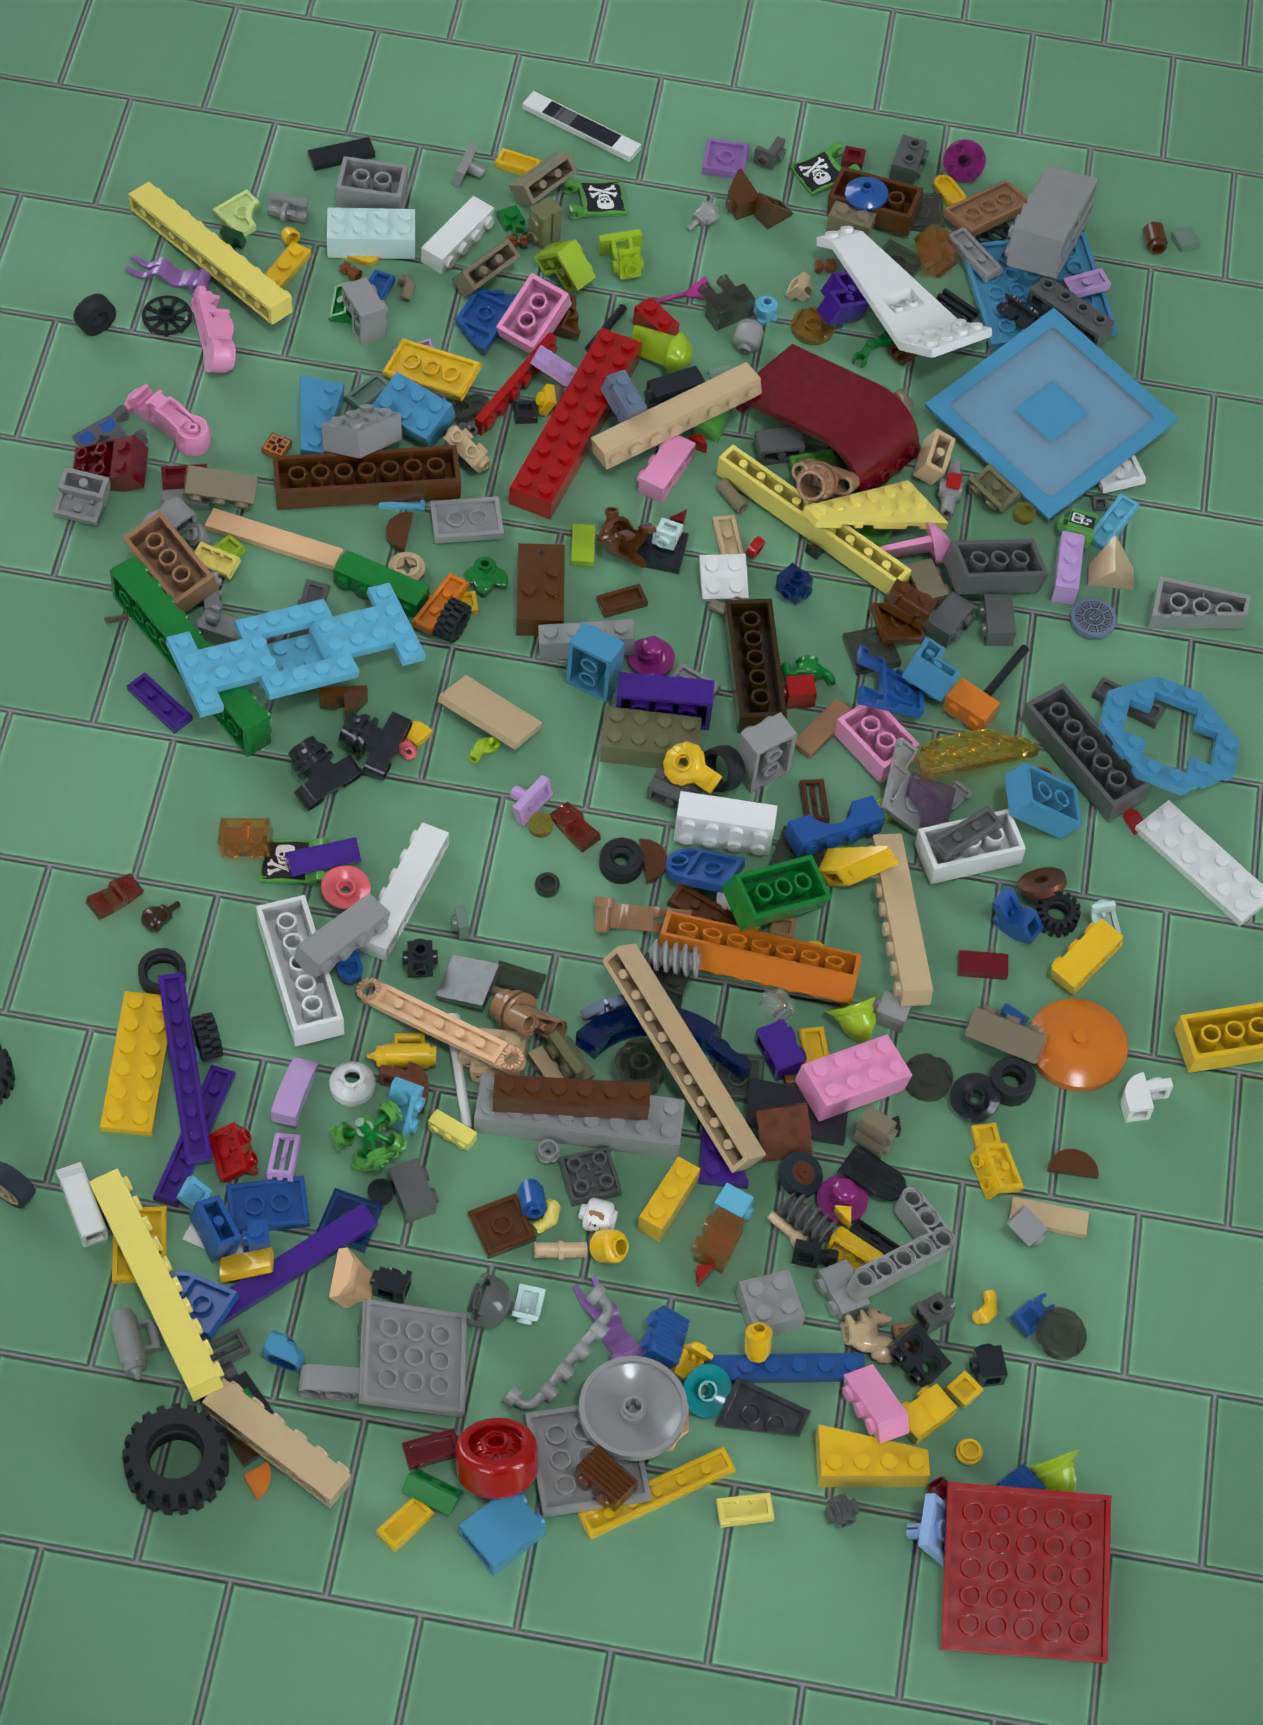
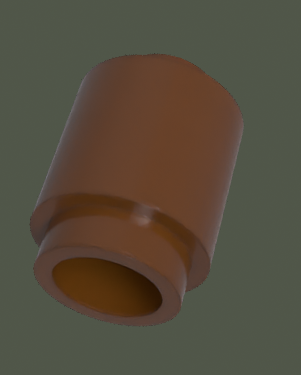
(1155, 237)

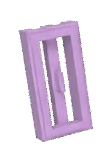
(282, 1173)

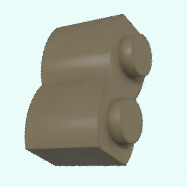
(875, 1132)

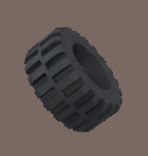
(169, 1426)

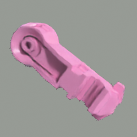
(214, 330)
(166, 414)

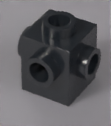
(420, 958)

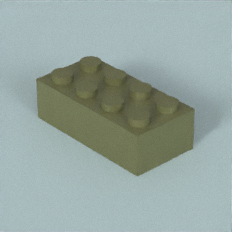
(644, 736)

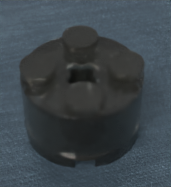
(639, 1063)

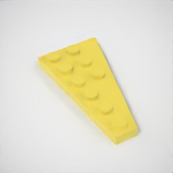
(882, 507)

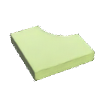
(238, 212)

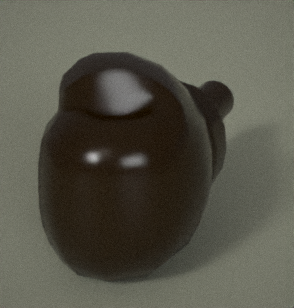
(156, 916)

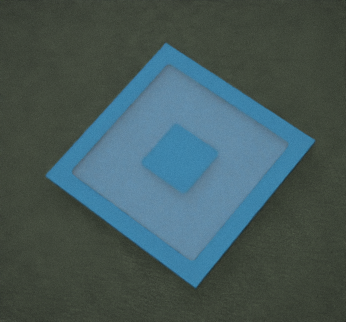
(1051, 413)

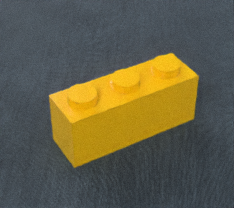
(1086, 956)
(668, 1199)

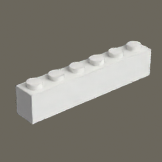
(408, 886)

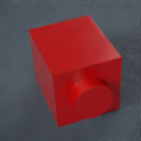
(800, 691)

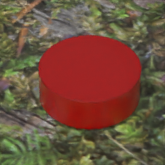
(755, 547)

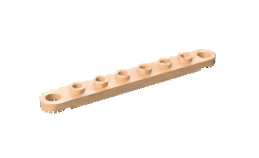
(441, 1025)

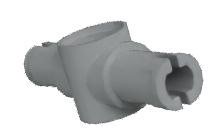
(949, 496)

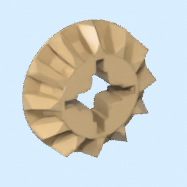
(412, 560)

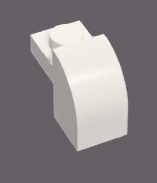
(1138, 1096)

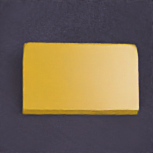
(852, 1248)

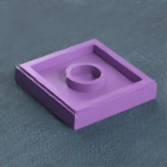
(724, 158)

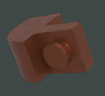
(413, 1074)

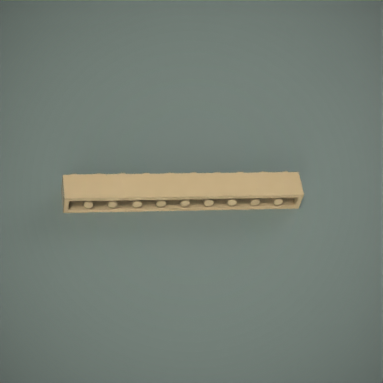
(684, 1058)

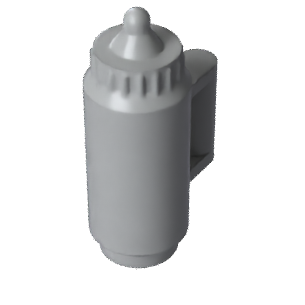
(130, 1343)

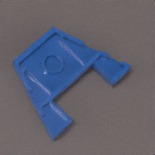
(894, 691)

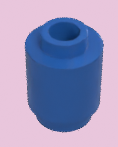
(532, 1198)

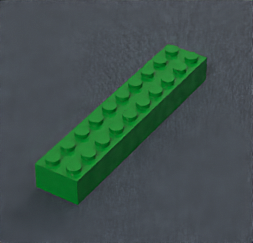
(158, 618)

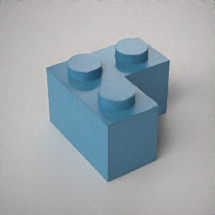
(929, 671)

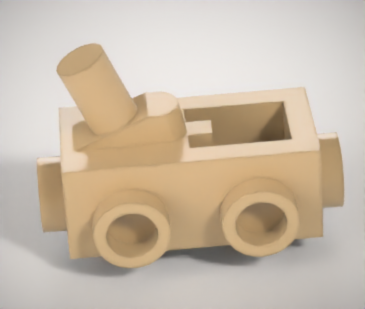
(473, 454)

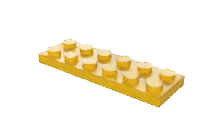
(136, 1067)

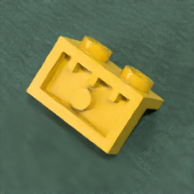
(996, 1170)

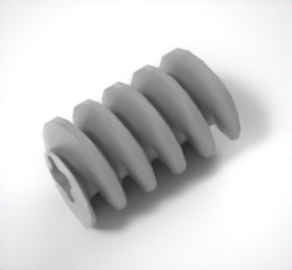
(675, 958)

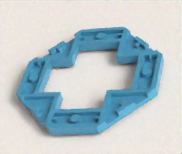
(1206, 722)

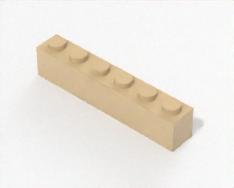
(278, 1443)

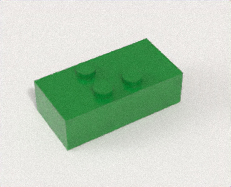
(776, 892)

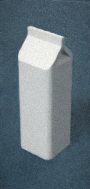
(82, 1204)

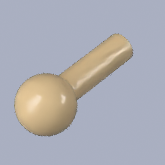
(786, 1228)

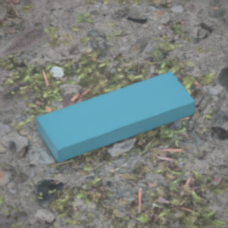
(1114, 520)

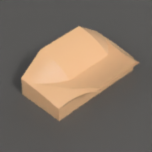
(350, 1280)

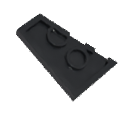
(761, 1411)

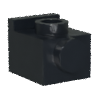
(391, 1284)

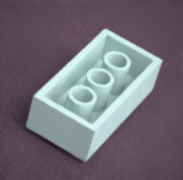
(371, 233)

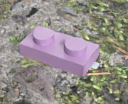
(1087, 283)
(553, 365)

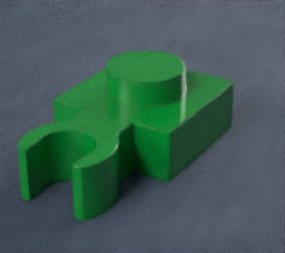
(512, 219)

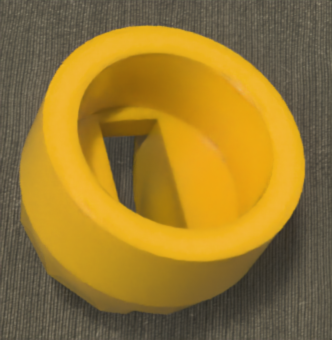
(290, 234)

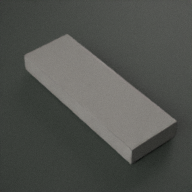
(975, 254)

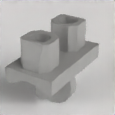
(288, 207)

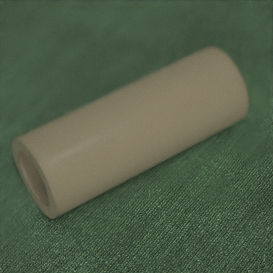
(732, 496)

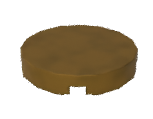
(810, 327)

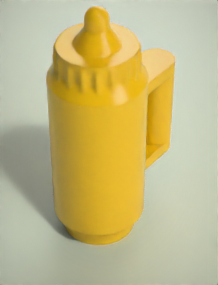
(404, 1049)

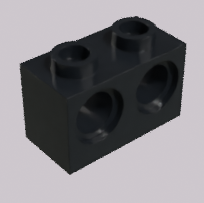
(922, 1350)

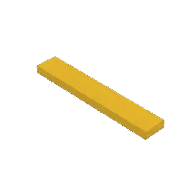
(663, 1490)

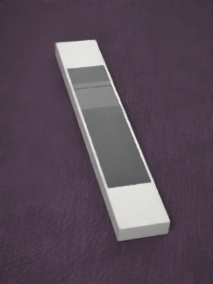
(581, 126)

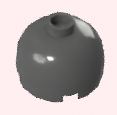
(489, 1302)

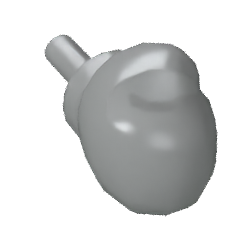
(706, 214)

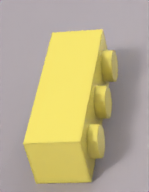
(452, 1130)

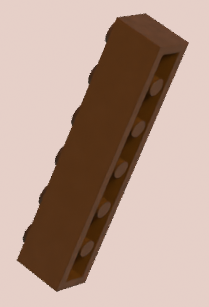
(571, 1097)

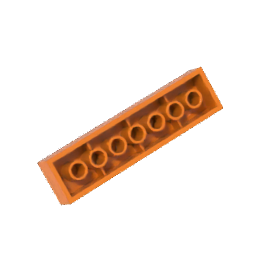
(765, 957)

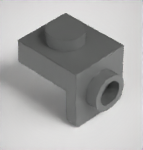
(769, 158)
(314, 591)

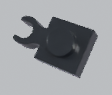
(810, 1254)

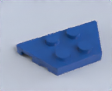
(482, 315)

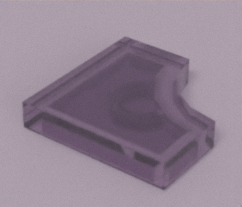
(931, 798)

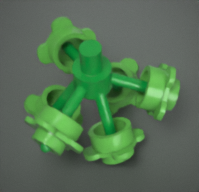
(371, 1131)

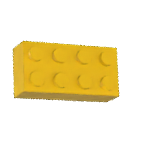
(1221, 1037)

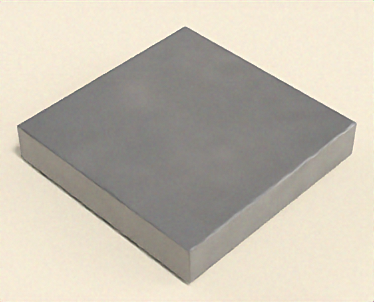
(468, 982)

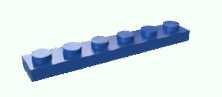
(790, 1367)

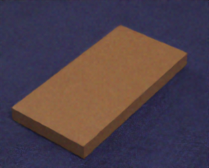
(986, 208)

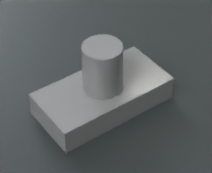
(468, 165)

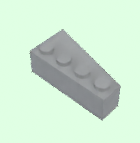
(1196, 606)

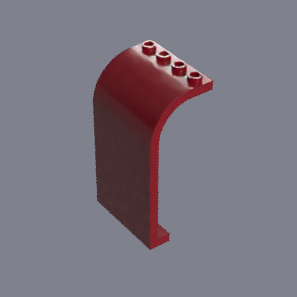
(841, 409)

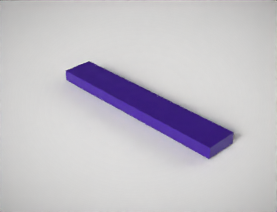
(214, 1093)

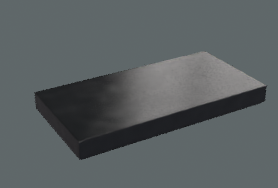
(771, 1094)

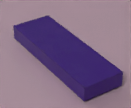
(159, 702)
(322, 856)

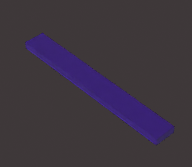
(184, 1068)
(302, 1258)

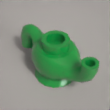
(806, 666)

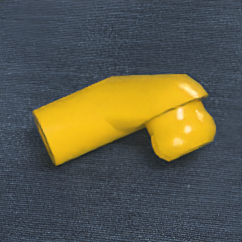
(988, 1310)

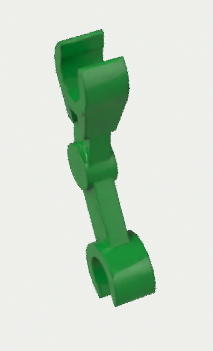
(883, 340)

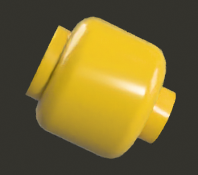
(608, 1246)

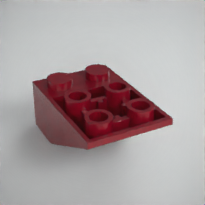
(119, 459)

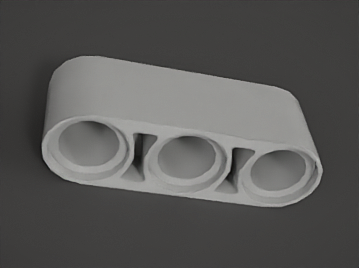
(329, 1382)

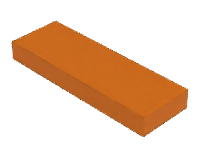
(450, 587)

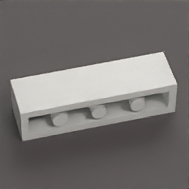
(457, 235)

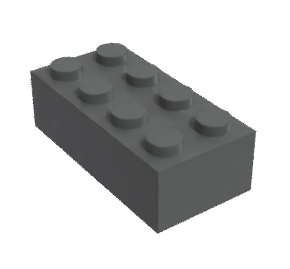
(995, 566)

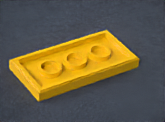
(433, 369)

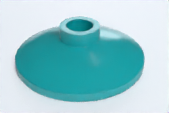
(717, 1390)

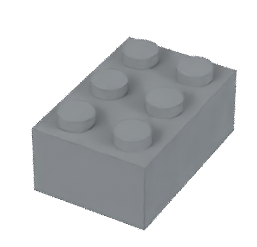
(371, 184)
(362, 431)
(766, 751)

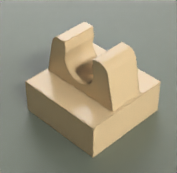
(799, 287)

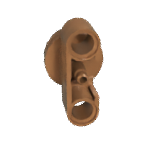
(820, 480)
(519, 1012)

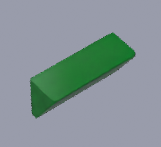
(338, 310)
(432, 1491)

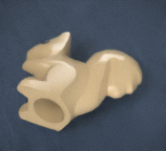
(864, 1334)

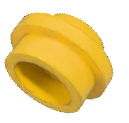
(969, 1451)

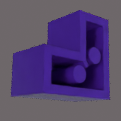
(842, 300)

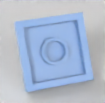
(931, 1529)

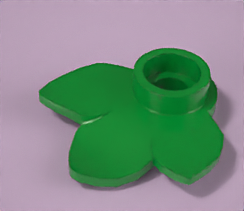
(485, 577)

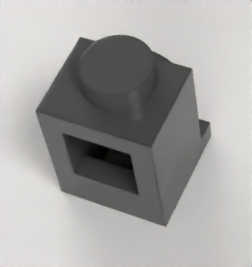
(933, 1319)

